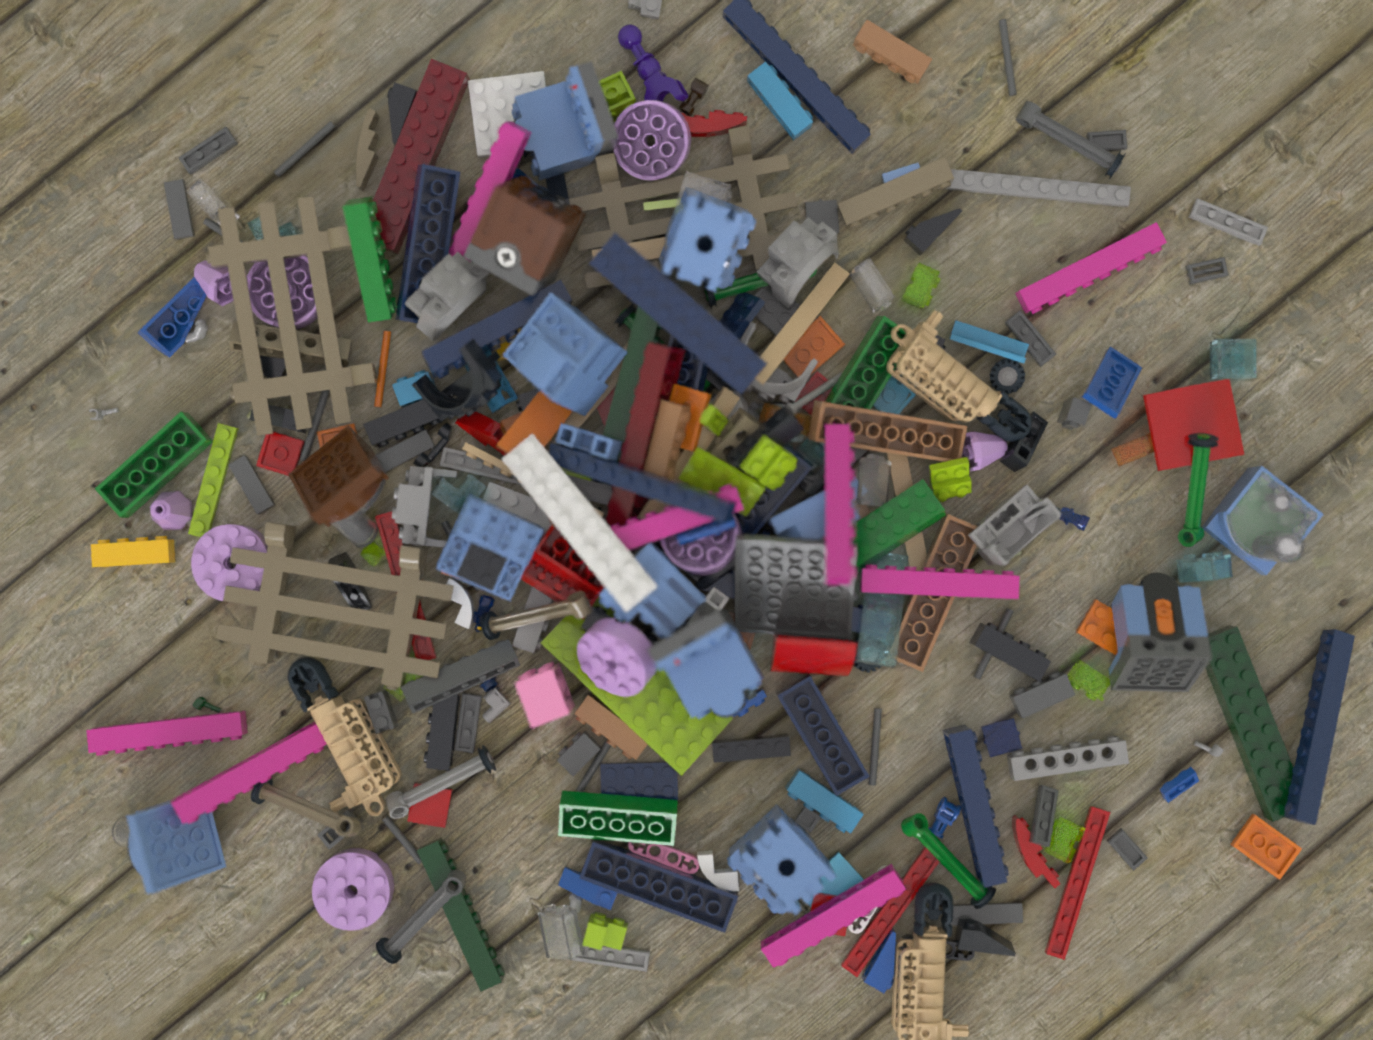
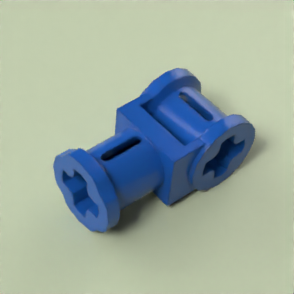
(944, 817)

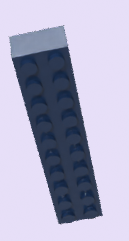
(678, 313)

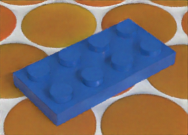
(1112, 382)

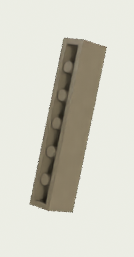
(896, 192)

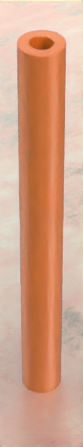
(382, 369)

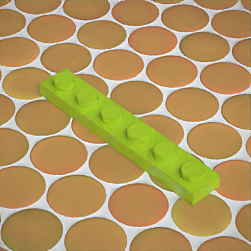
(213, 480)

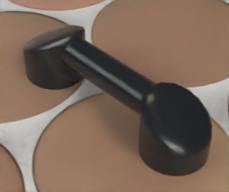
(445, 432)

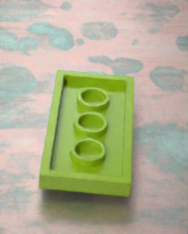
(711, 473)

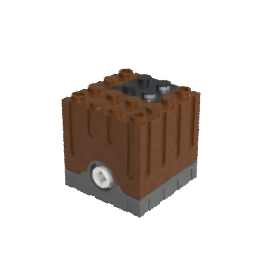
(524, 234)

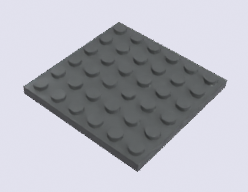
(785, 589)

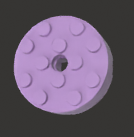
(670, 135)
(300, 292)
(703, 555)
(212, 559)
(616, 657)
(337, 901)

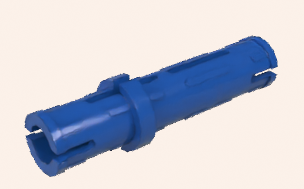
(697, 533)

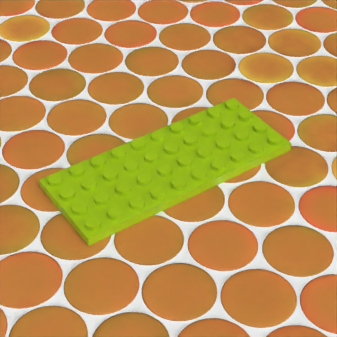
(653, 713)

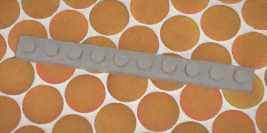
(1040, 188)
(459, 461)

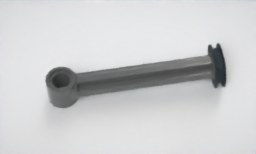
(1031, 116)
(390, 948)

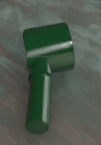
(200, 702)

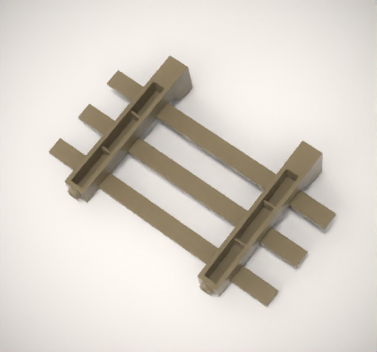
(742, 171)
(275, 250)
(271, 602)

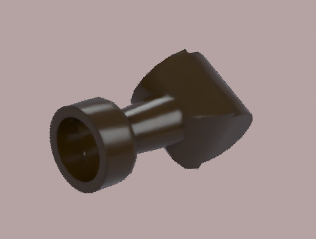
(698, 90)

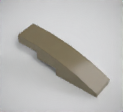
(366, 158)

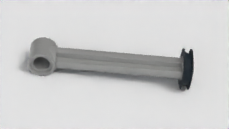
(399, 802)

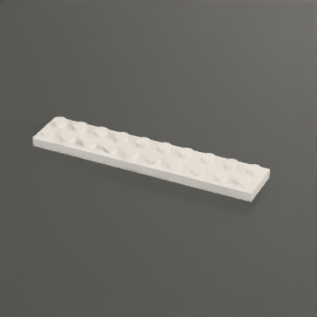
(579, 523)

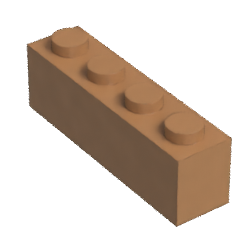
(892, 52)
(667, 439)
(611, 726)

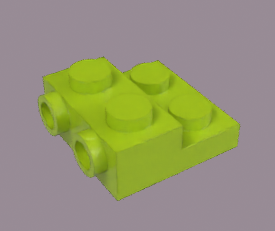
(617, 94)
(769, 463)
(950, 479)

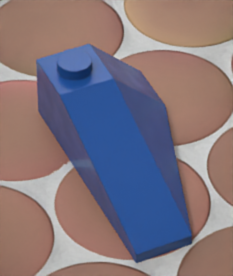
(173, 322)

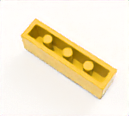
(133, 553)

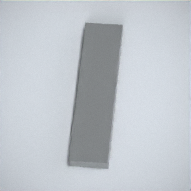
(1228, 222)
(625, 958)

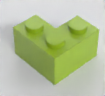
(605, 932)

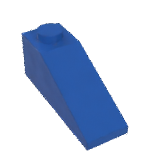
(586, 890)
(881, 967)

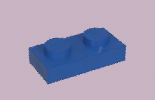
(758, 700)
(1180, 784)

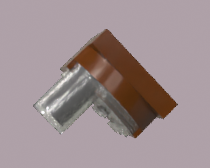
(341, 485)

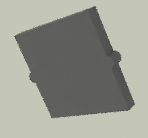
(824, 212)

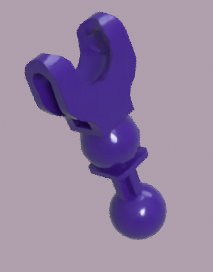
(649, 69)

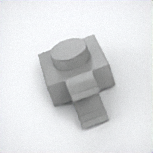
(648, 8)

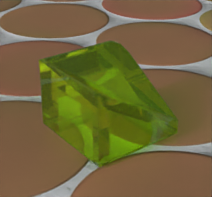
(373, 553)

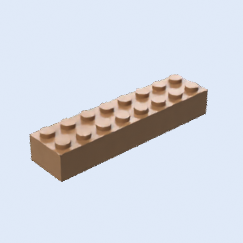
(891, 431)
(926, 614)

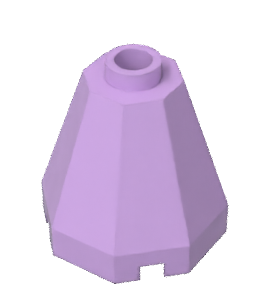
(214, 282)
(982, 449)
(171, 510)

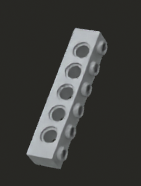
(1116, 756)

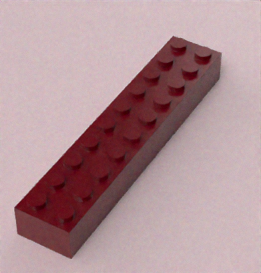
(417, 144)
(656, 382)

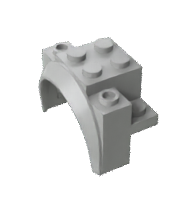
(796, 257)
(446, 293)
(779, 381)
(414, 505)
(1013, 526)

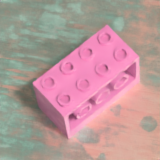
(544, 694)

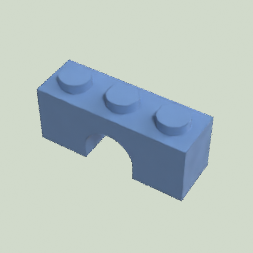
(588, 441)

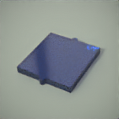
(1001, 737)

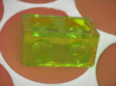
(1089, 680)

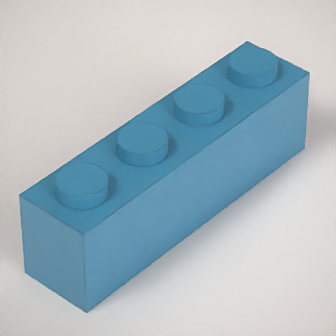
(779, 100)
(824, 801)

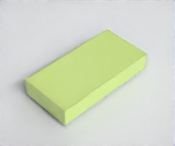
(659, 204)

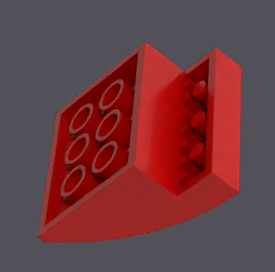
(1191, 410)
(560, 570)
(812, 655)

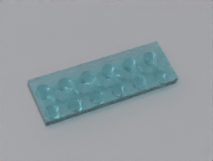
(881, 620)

